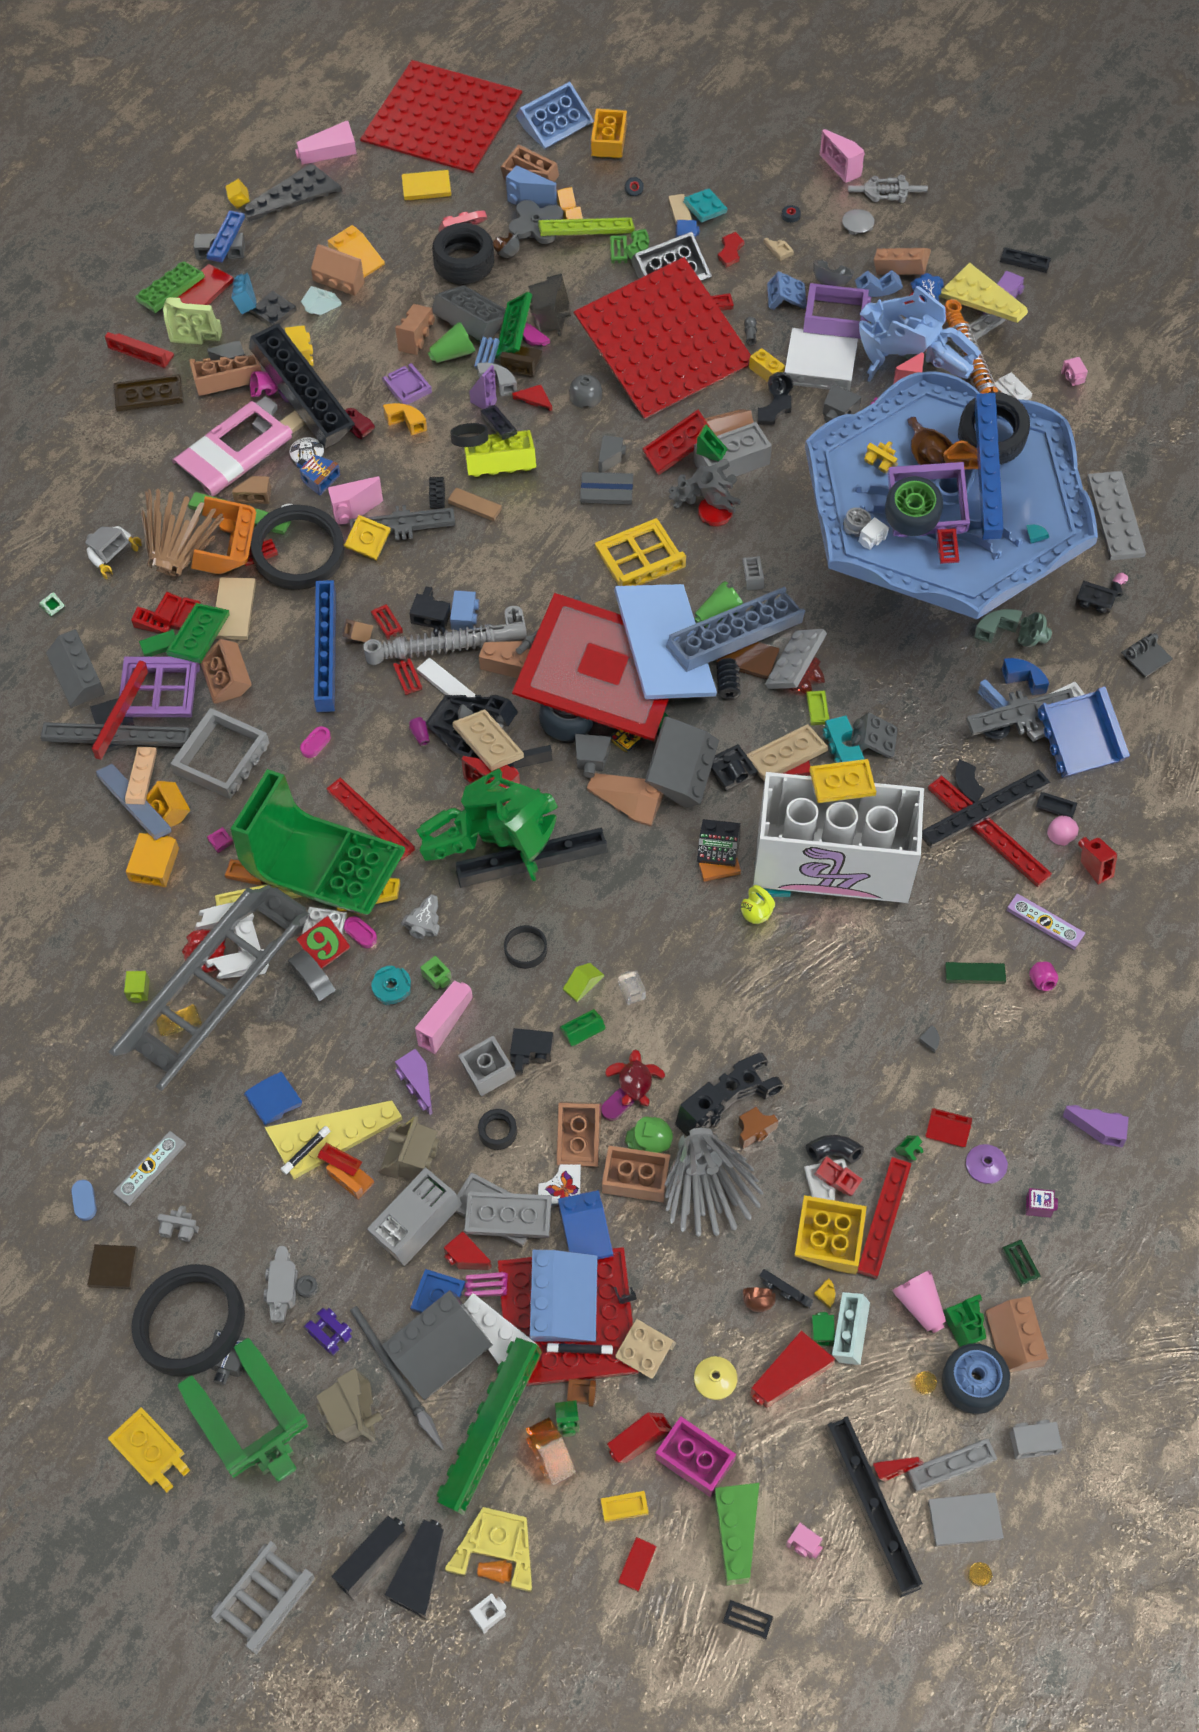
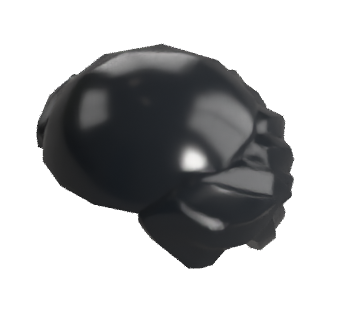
(780, 384)

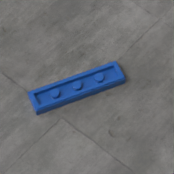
(225, 236)

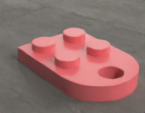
(474, 218)

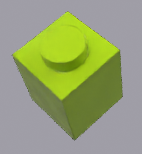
(136, 986)

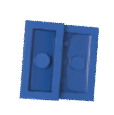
(273, 1098)

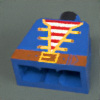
(318, 473)

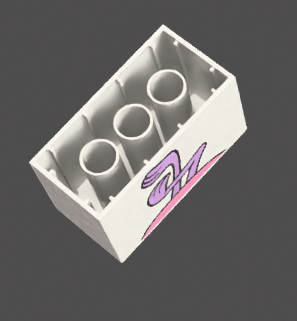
(838, 846)

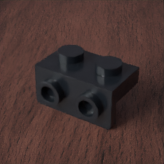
(1096, 597)

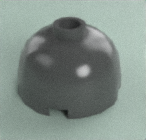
(585, 391)

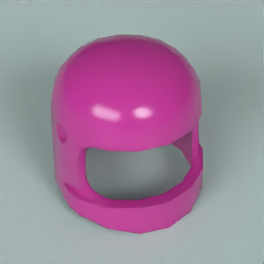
(263, 381)

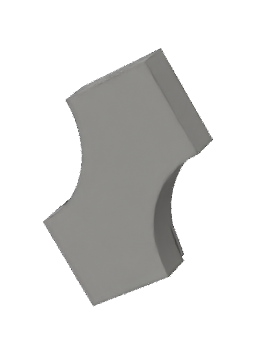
(269, 406)

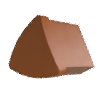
(582, 1391)

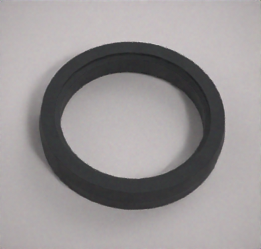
(291, 513)
(217, 1350)

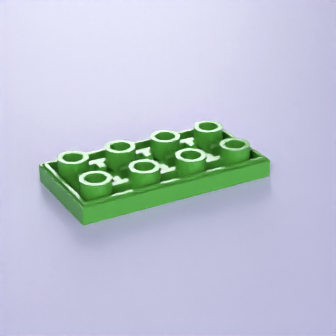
(169, 286)

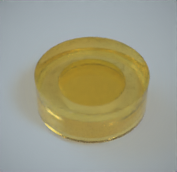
(925, 1382)
(980, 1574)

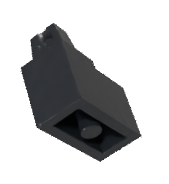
(428, 611)
(529, 1046)

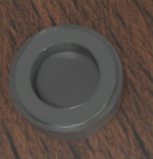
(306, 1286)

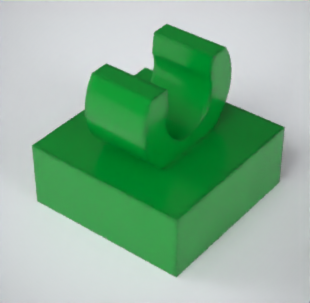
(908, 1146)

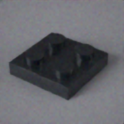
(273, 309)

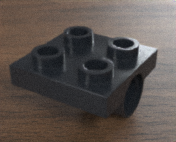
(732, 767)

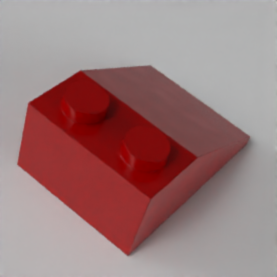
(475, 769)

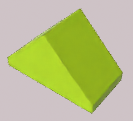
(582, 981)

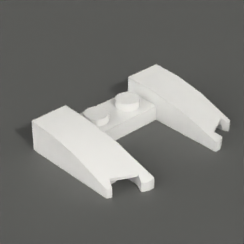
(233, 964)

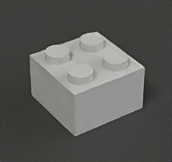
(487, 1065)

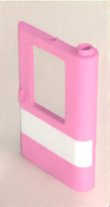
(219, 465)

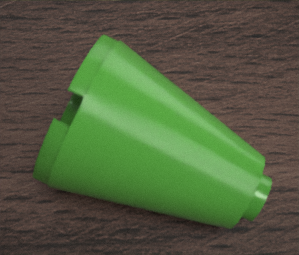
(451, 345)
(718, 602)

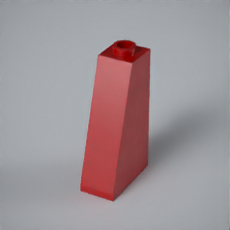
(791, 1370)

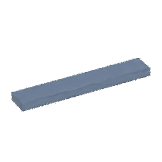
(144, 814)

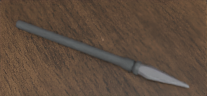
(418, 1410)

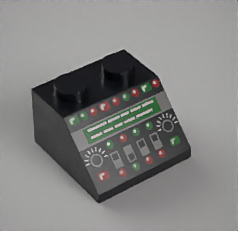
(719, 842)

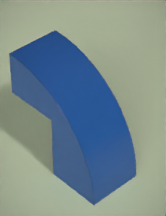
(1020, 670)

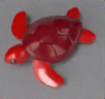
(635, 1078)

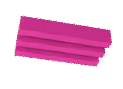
(486, 1293)

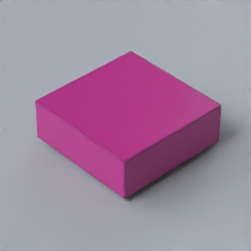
(220, 840)

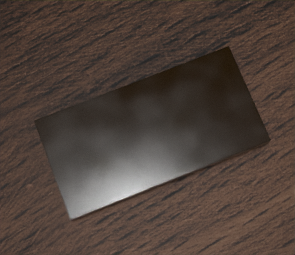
(148, 393)

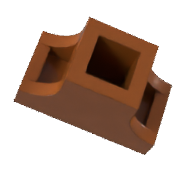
(755, 1126)

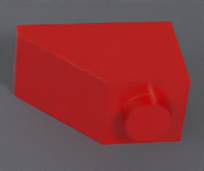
(465, 1254)

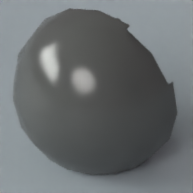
(827, 276)

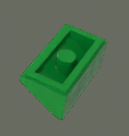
(583, 1027)

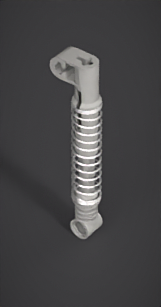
(400, 647)

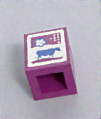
(1041, 1202)

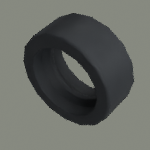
(495, 1114)

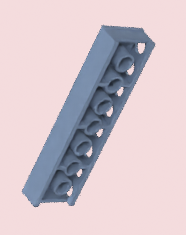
(734, 631)

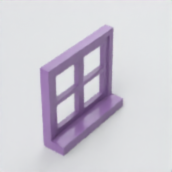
(161, 665)

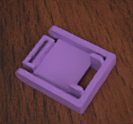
(407, 385)

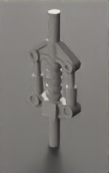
(872, 188)

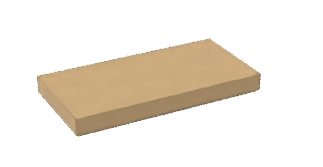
(238, 598)
(488, 740)
(787, 751)

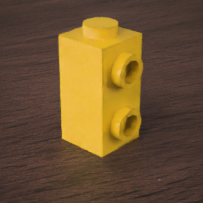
(765, 364)

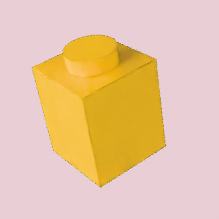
(237, 193)

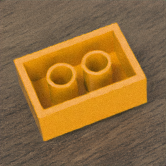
(609, 133)

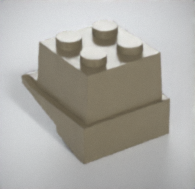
(410, 1150)
(349, 1407)

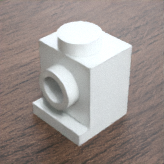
(873, 533)
(489, 1603)

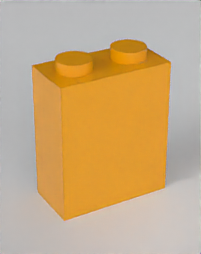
(152, 860)

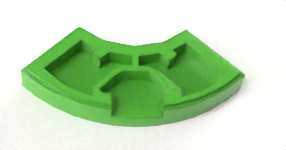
(640, 242)

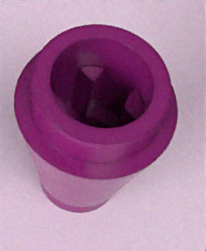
(419, 730)

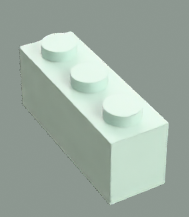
(851, 1328)

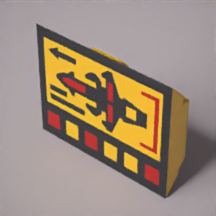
(625, 740)

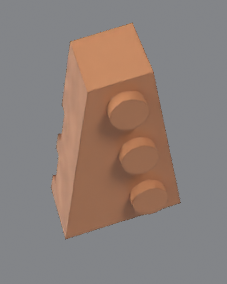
(532, 162)
(414, 329)

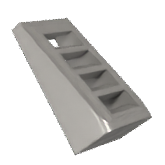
(753, 574)

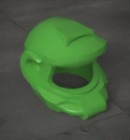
(650, 1135)

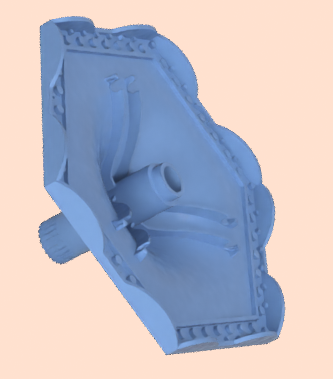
(1036, 489)

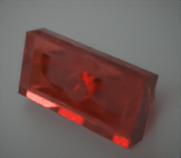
(814, 673)

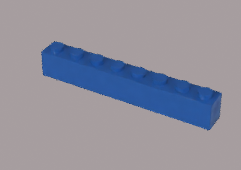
(988, 466)
(325, 646)

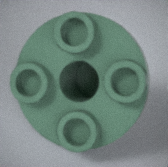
(1034, 630)

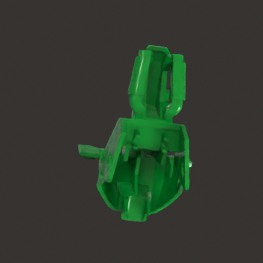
(515, 824)

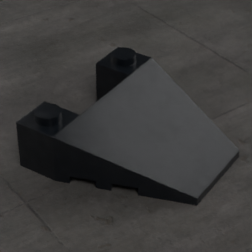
(446, 713)

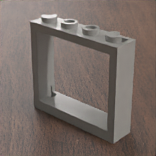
(196, 740)

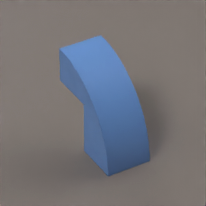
(880, 287)

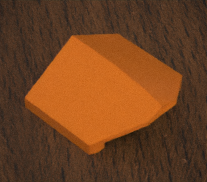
(962, 452)

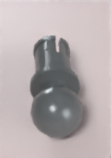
(750, 330)

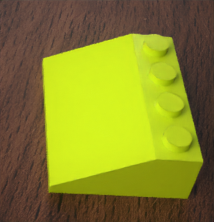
(501, 455)

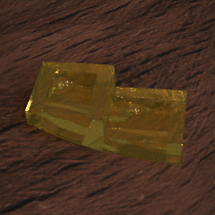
(168, 1027)

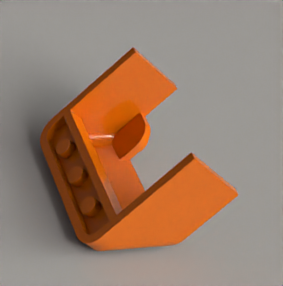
(238, 521)

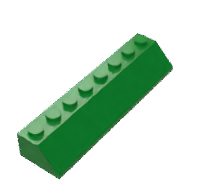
(490, 1425)

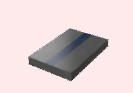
(606, 488)

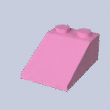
(842, 155)
(354, 498)

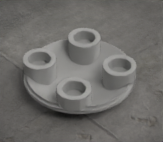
(858, 221)

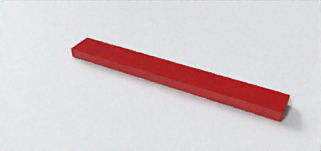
(992, 834)

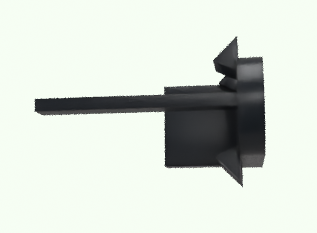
(626, 1298)

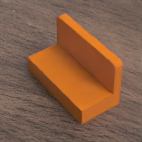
(354, 1185)

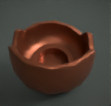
(758, 1298)

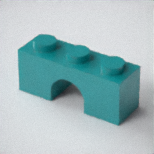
(837, 732)

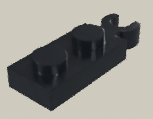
(787, 1290)

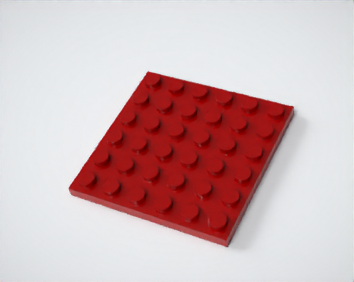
(612, 1322)

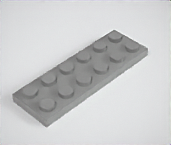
(1116, 515)

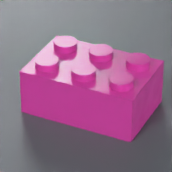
(695, 1456)

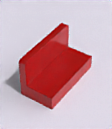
(949, 1127)

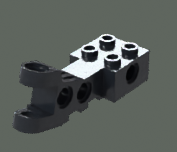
(709, 1102)

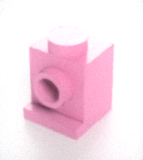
(1074, 371)
(805, 1542)

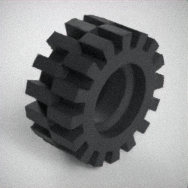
(437, 492)

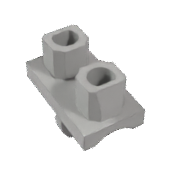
(180, 1221)

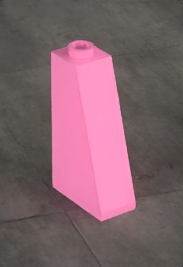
(327, 144)
(443, 1016)

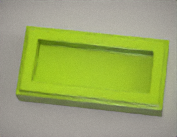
(817, 707)

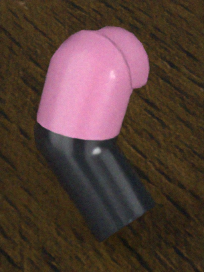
(1116, 583)

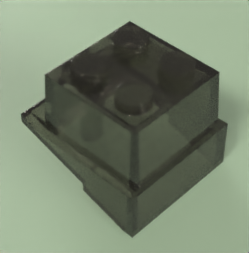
(550, 304)

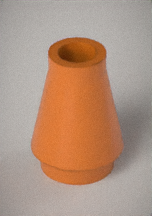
(497, 1571)

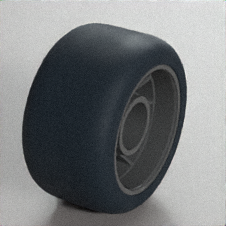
(561, 724)

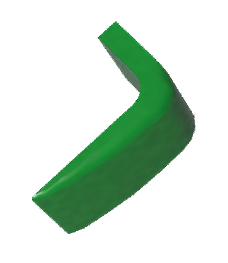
(308, 853)

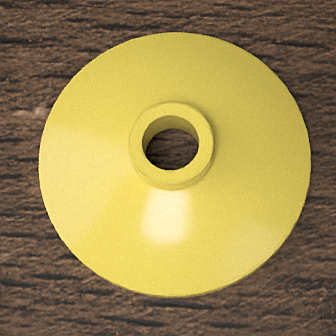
(715, 1388)

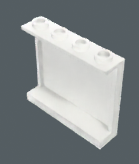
(820, 360)

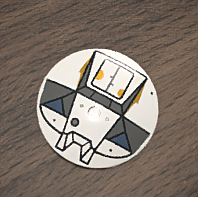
(305, 449)

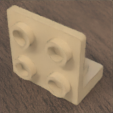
(644, 1348)

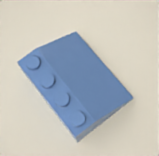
(554, 116)
(563, 1296)

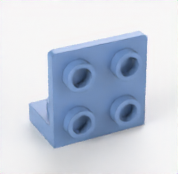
(786, 288)

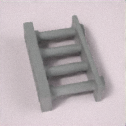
(285, 1600)

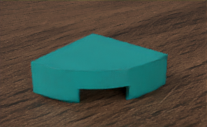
(1036, 533)

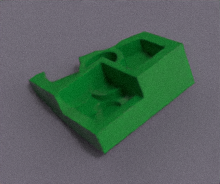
(966, 1321)

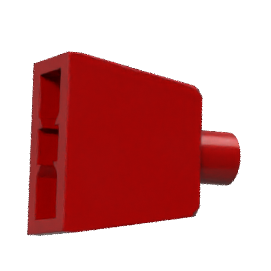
(1098, 859)

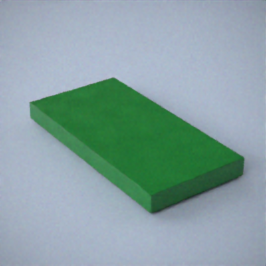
(513, 324)
(198, 633)

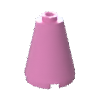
(922, 1301)

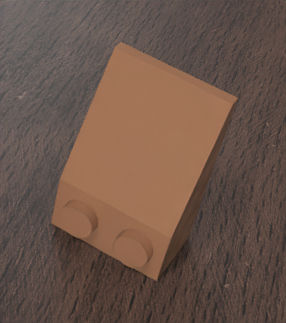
(579, 1133)

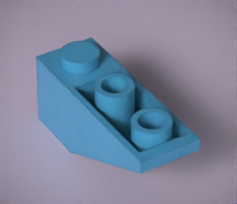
(243, 293)

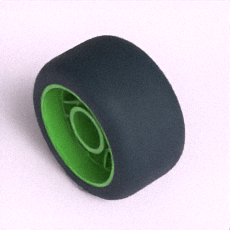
(913, 506)

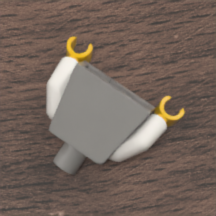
(106, 544)

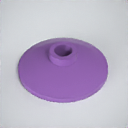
(982, 1171)

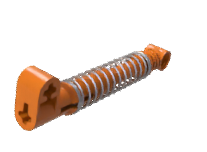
(979, 374)

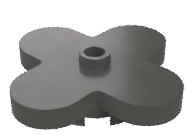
(529, 215)

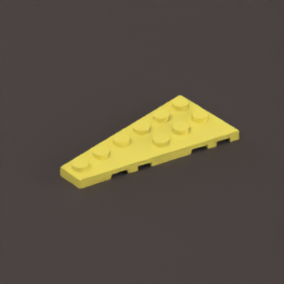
(981, 293)
(346, 1129)

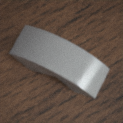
(503, 377)

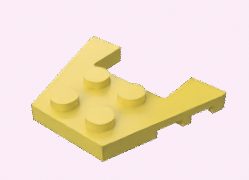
(499, 1537)

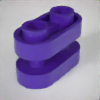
(328, 1319)

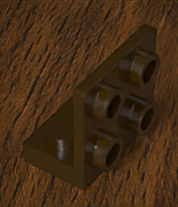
(521, 362)

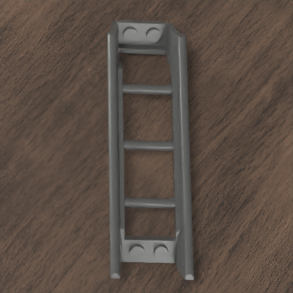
(267, 900)

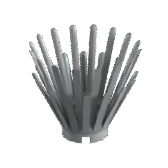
(702, 1160)

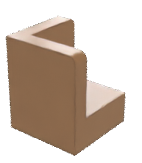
(357, 630)

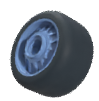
(972, 1394)

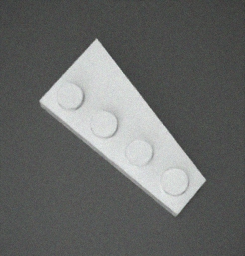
(494, 1326)

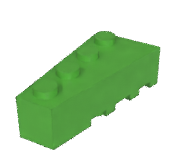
(736, 1522)

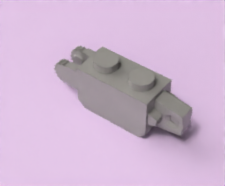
(281, 1285)

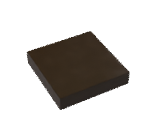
(112, 1266)

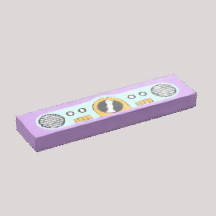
(1045, 921)

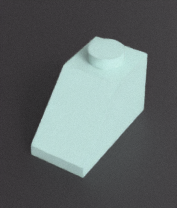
(319, 301)

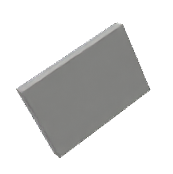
(965, 1519)

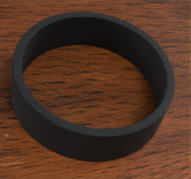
(468, 428)
(525, 929)

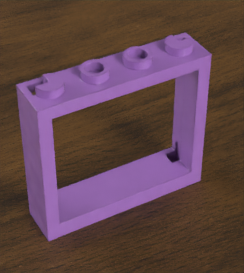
(834, 326)
(937, 471)

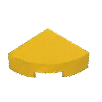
(826, 1293)

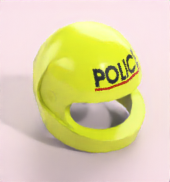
(755, 909)

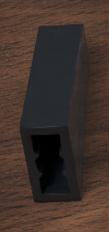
(369, 1557)
(417, 1574)

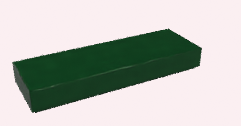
(975, 973)

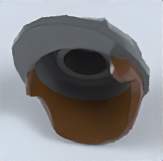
(507, 246)

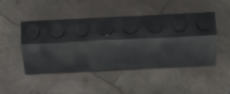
(301, 385)

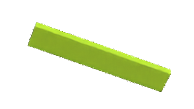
(586, 226)

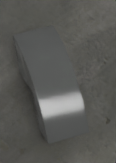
(310, 972)

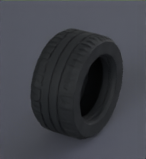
(459, 237)
(1009, 409)

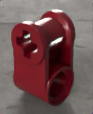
(363, 424)

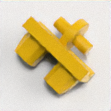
(883, 454)

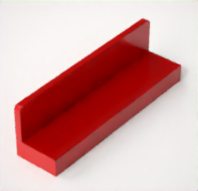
(138, 349)

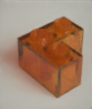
(550, 1448)

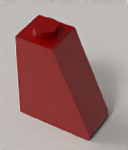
(639, 1437)

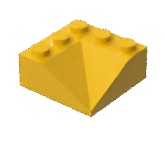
(831, 1233)

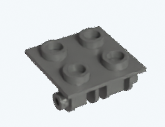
(1147, 654)

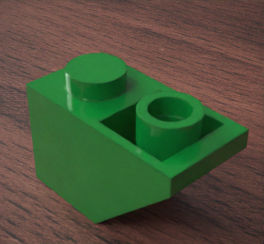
(567, 1418)

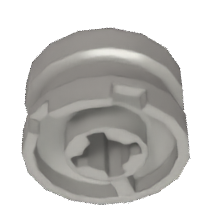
(856, 520)

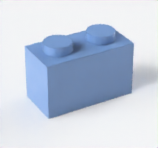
(464, 610)

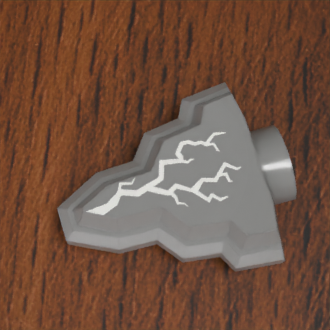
(423, 919)

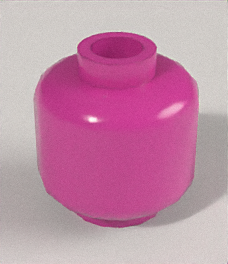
(1043, 976)

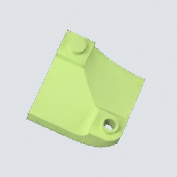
(190, 322)

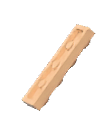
(141, 775)

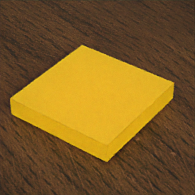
(367, 537)

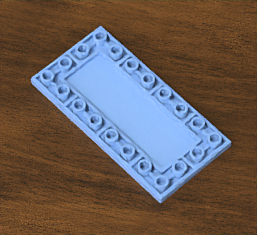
(649, 618)

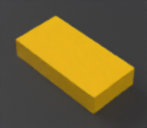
(624, 1506)

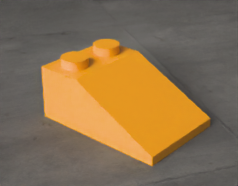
(354, 243)

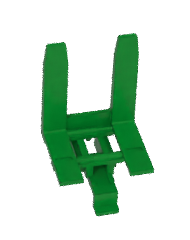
(269, 1445)

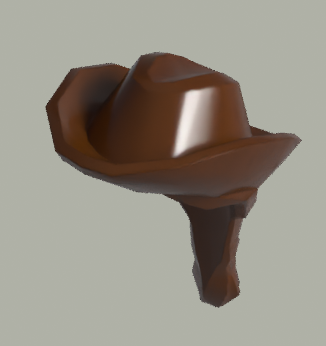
(928, 444)

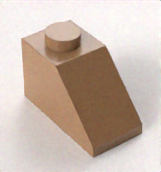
(253, 491)

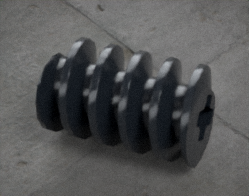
(728, 678)

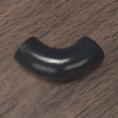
(835, 1145)

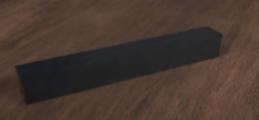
(510, 862)
(874, 1507)

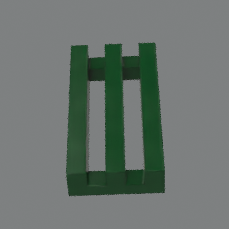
(1029, 1279)

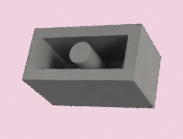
(1036, 1439)

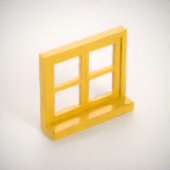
(649, 571)

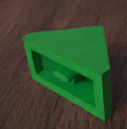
(710, 445)

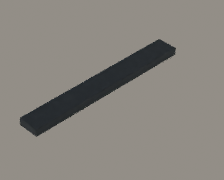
(984, 808)

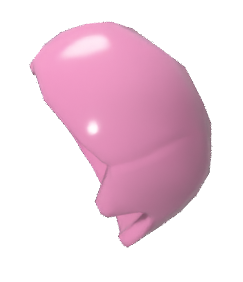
(1063, 830)

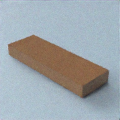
(475, 504)

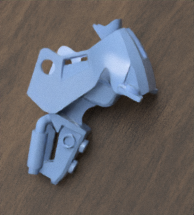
(915, 334)

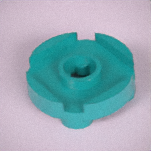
(391, 995)

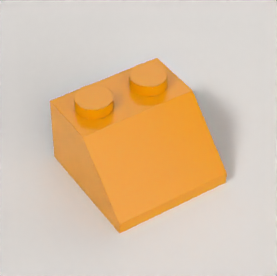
(168, 802)

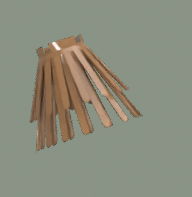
(174, 553)

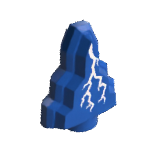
(930, 284)

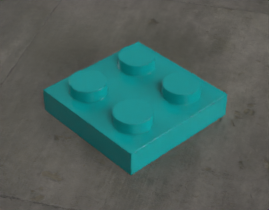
(705, 205)

